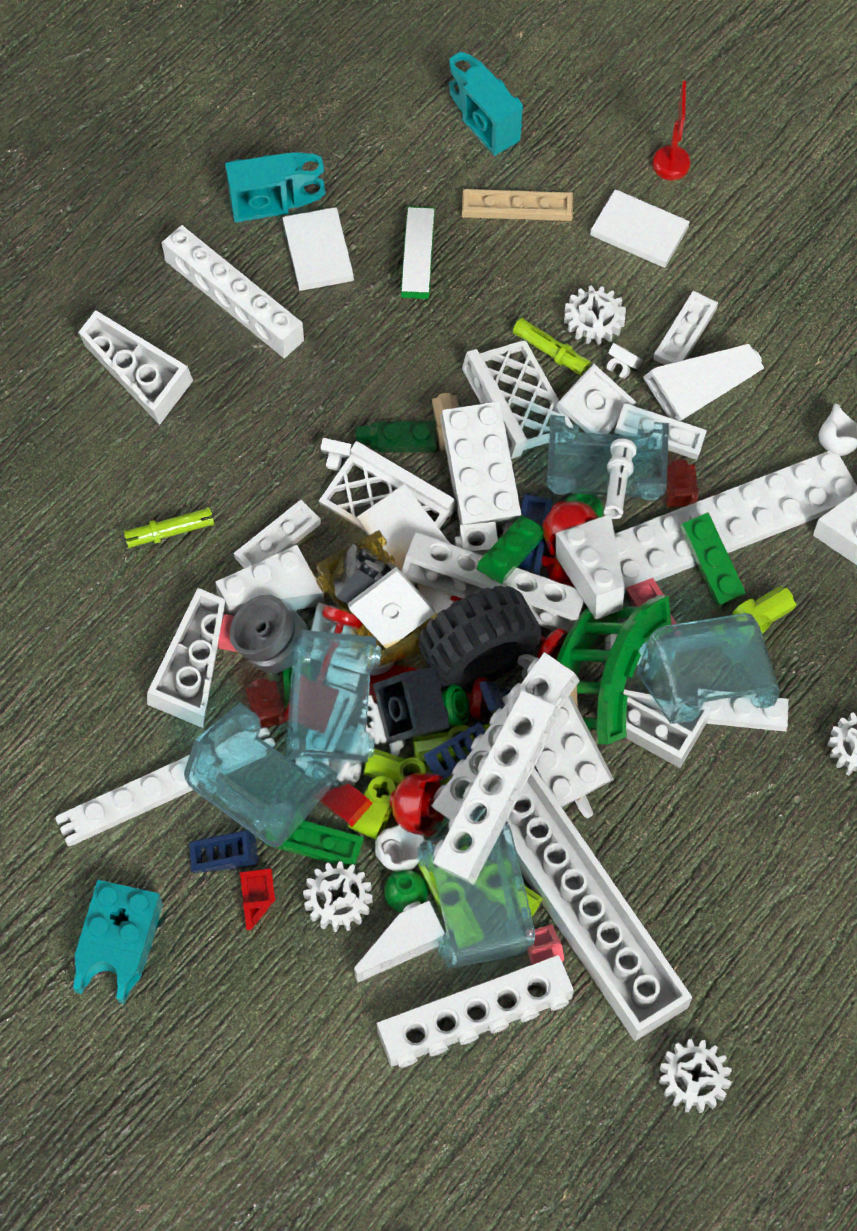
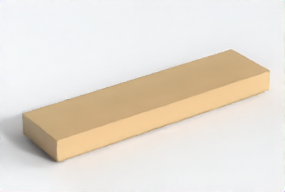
(517, 204)

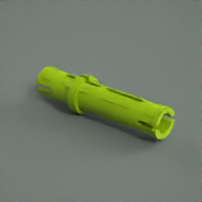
(560, 352)
(158, 530)

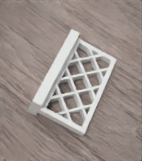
(487, 391)
(393, 476)

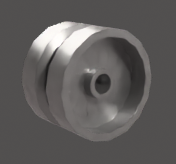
(266, 633)

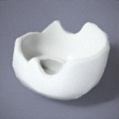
(398, 848)

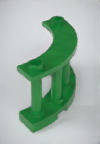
(619, 660)

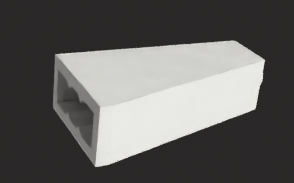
(697, 381)

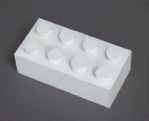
(480, 464)

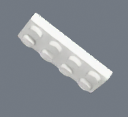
(570, 758)

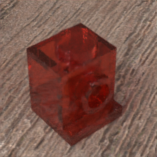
(681, 484)
(270, 711)

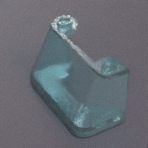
(580, 461)
(707, 663)
(330, 697)
(254, 779)
(483, 918)

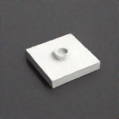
(595, 402)
(391, 608)

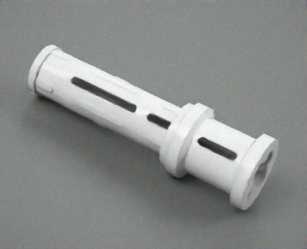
(619, 468)

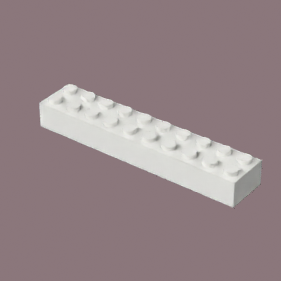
(593, 913)

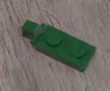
(399, 436)

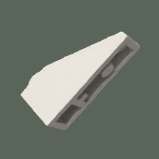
(407, 937)

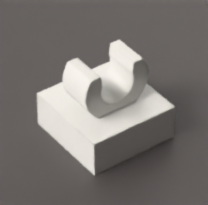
(624, 358)
(336, 451)

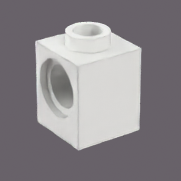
(482, 532)

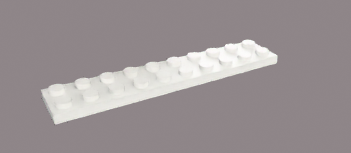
(739, 514)

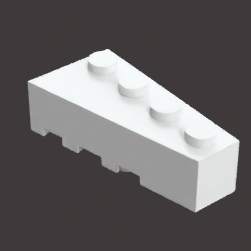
(140, 367)

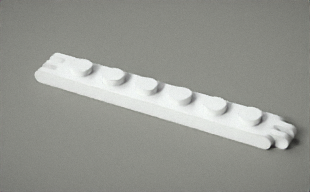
(129, 800)

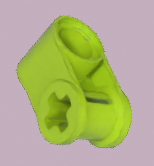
(377, 815)

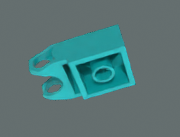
(486, 104)
(272, 184)
(114, 947)

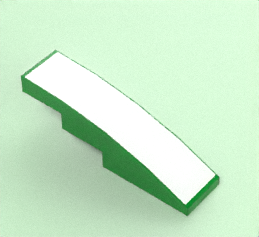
(418, 252)

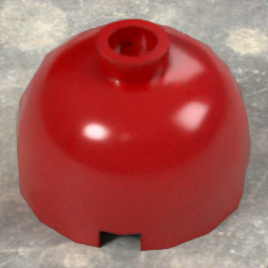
(563, 517)
(413, 803)

